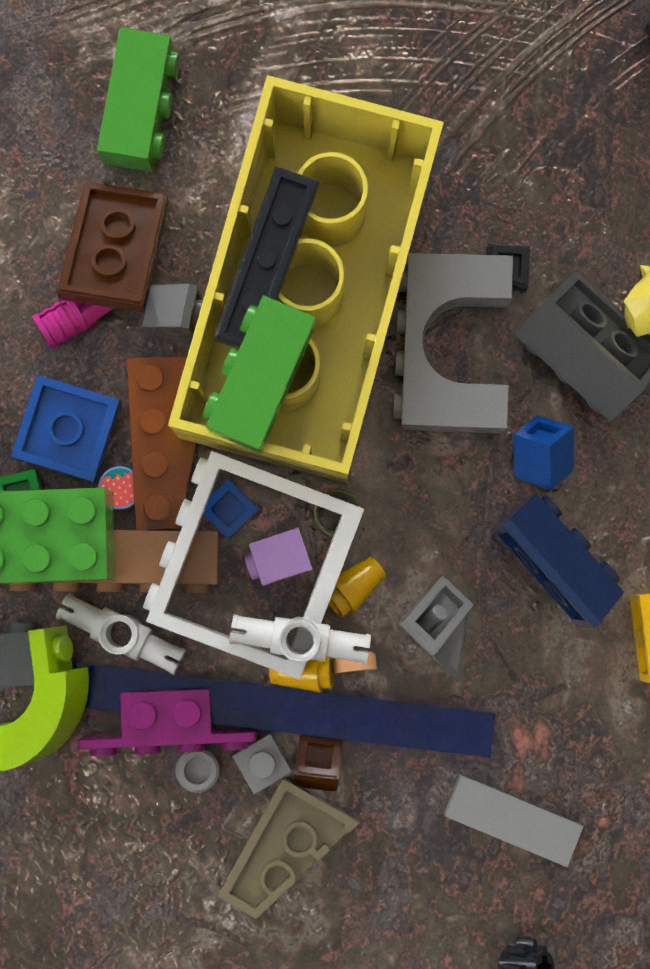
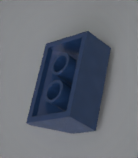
(560, 560)

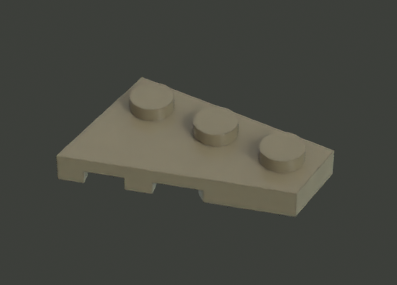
(284, 844)

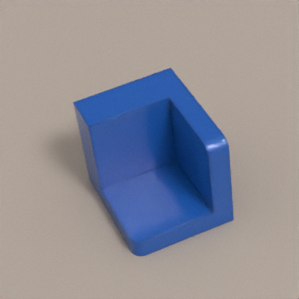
(543, 452)

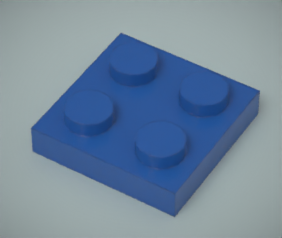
(66, 428)

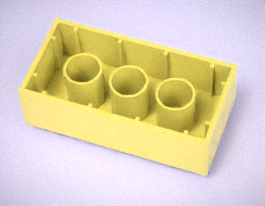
(344, 269)

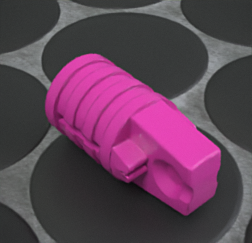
(67, 319)

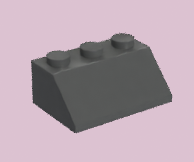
(589, 346)

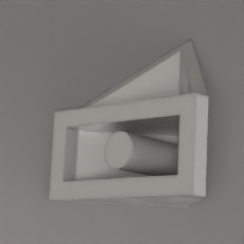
(440, 624)

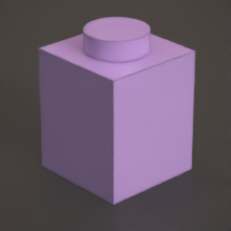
(278, 557)

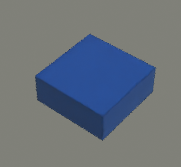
(229, 509)

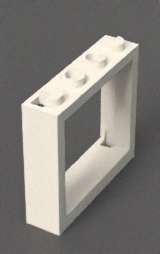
(176, 554)

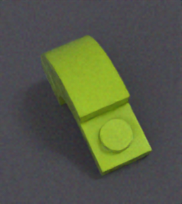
(55, 704)

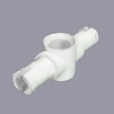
(100, 623)
(274, 636)

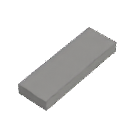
(513, 820)

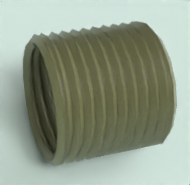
(334, 492)

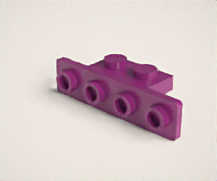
(167, 719)

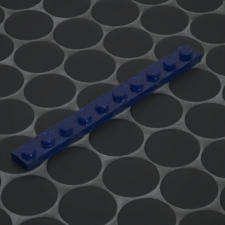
(308, 711)

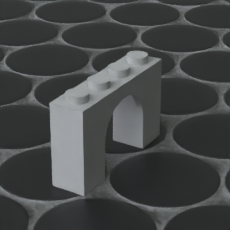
(433, 287)

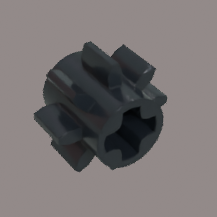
(526, 956)

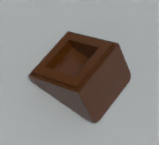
(318, 762)

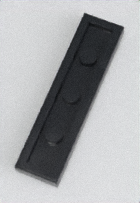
(268, 250)

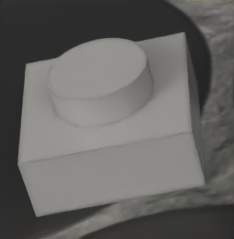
(262, 763)

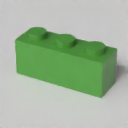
(138, 100)
(259, 373)

